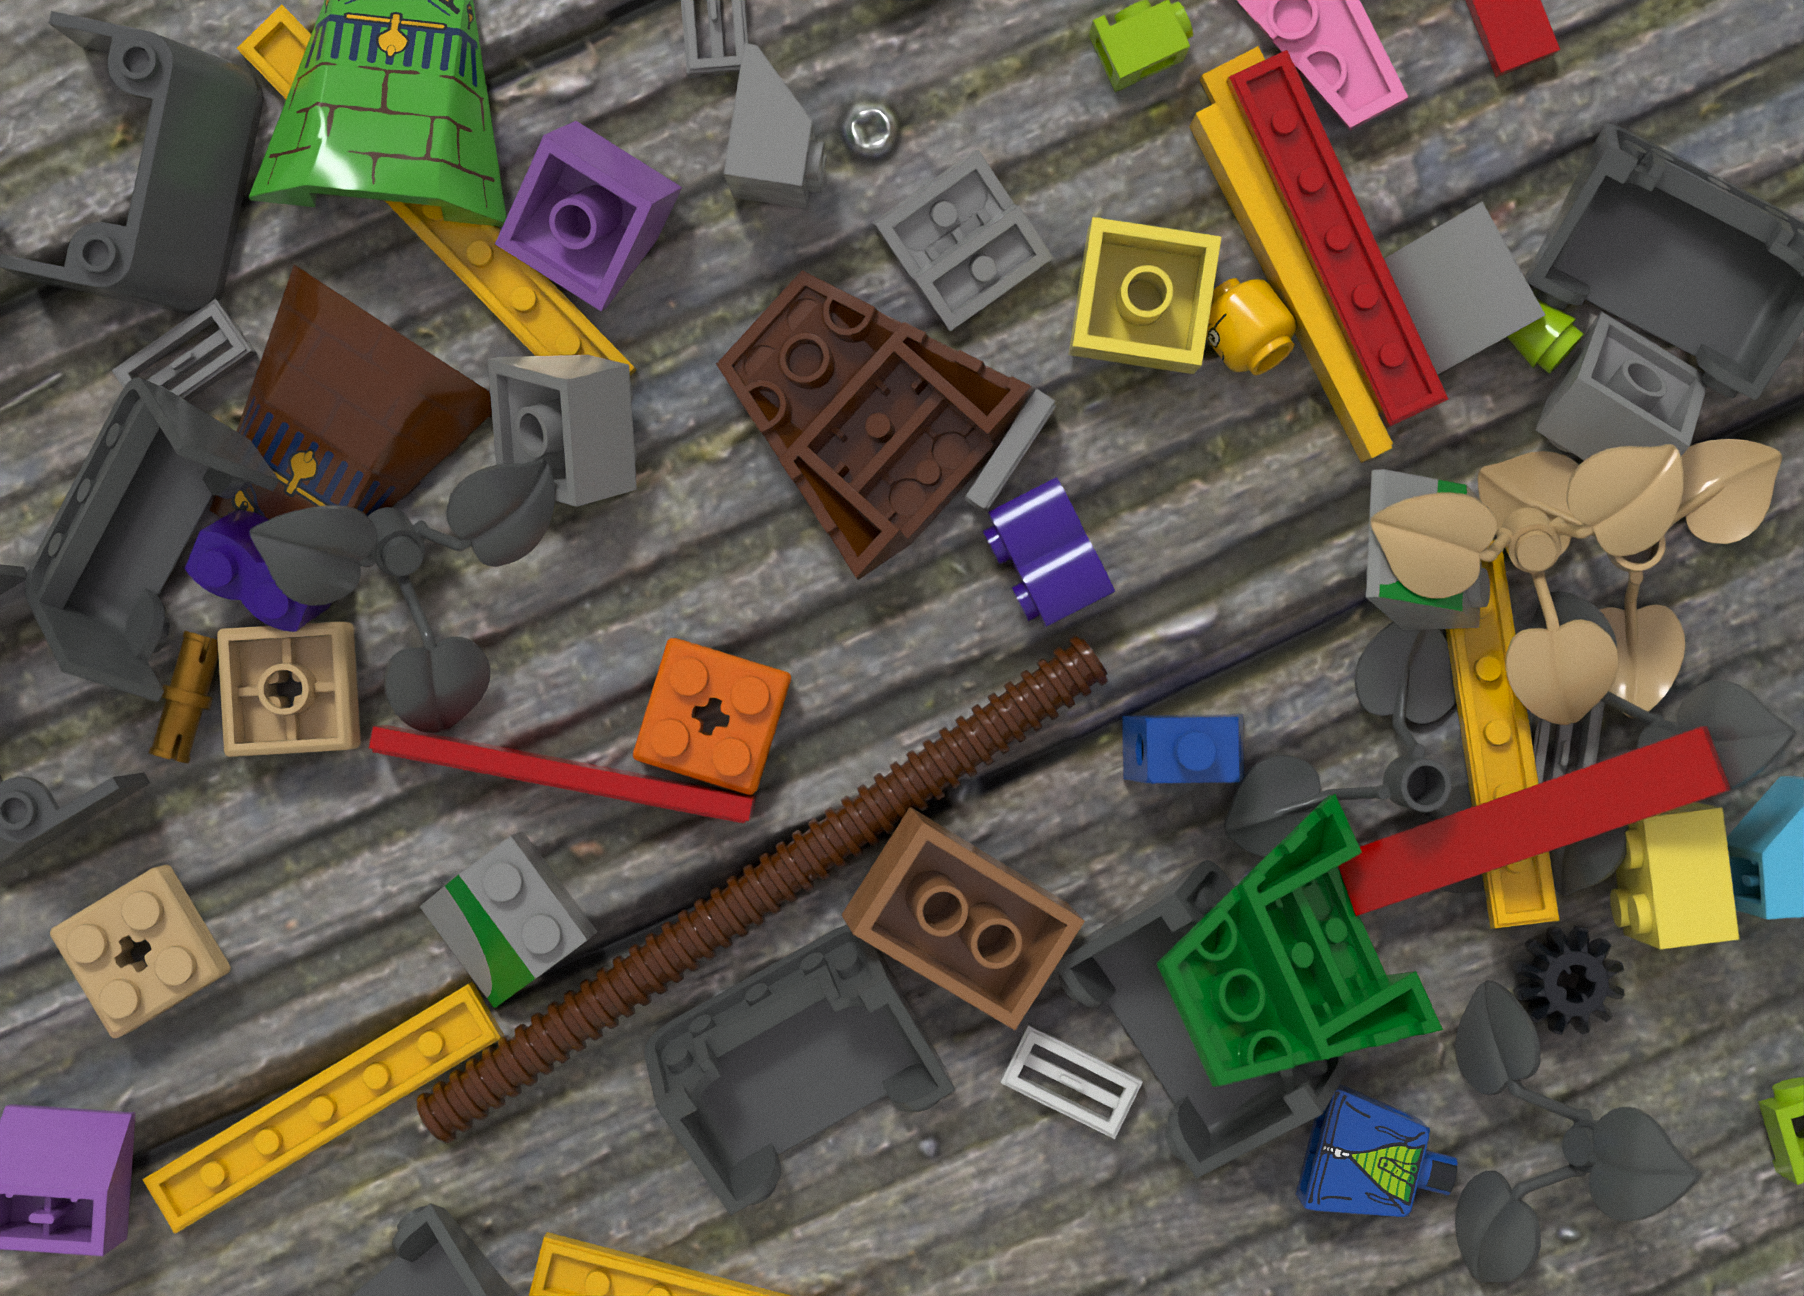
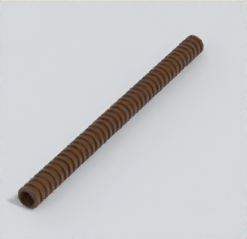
(758, 892)

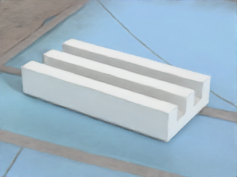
(1022, 1056)

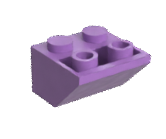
(65, 1179)

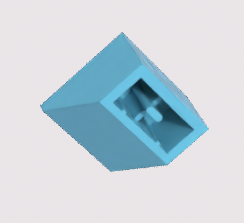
(1769, 853)

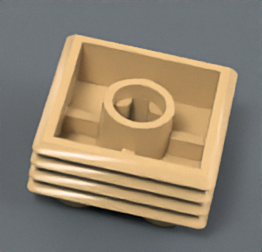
(264, 723)
(100, 942)

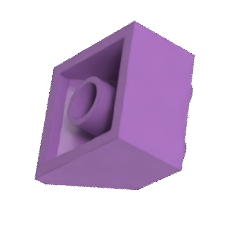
(586, 213)

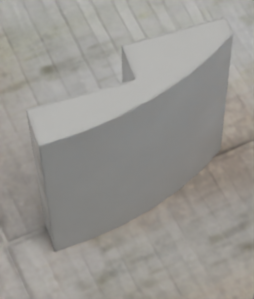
(962, 240)
(1462, 288)

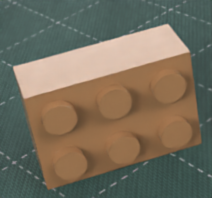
(962, 919)

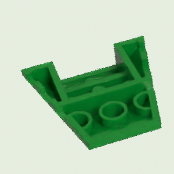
(1288, 966)

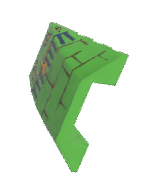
(389, 112)

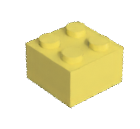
(1144, 295)
(1676, 880)

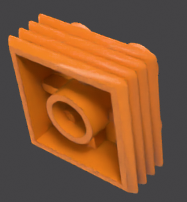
(675, 737)

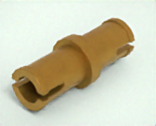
(186, 698)

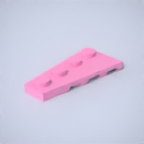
(1334, 53)

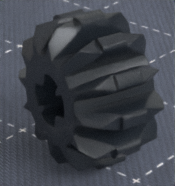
(1571, 1003)

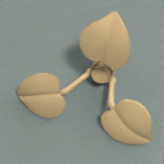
(1618, 494)
(1722, 502)

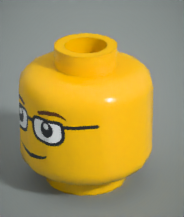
(1250, 326)

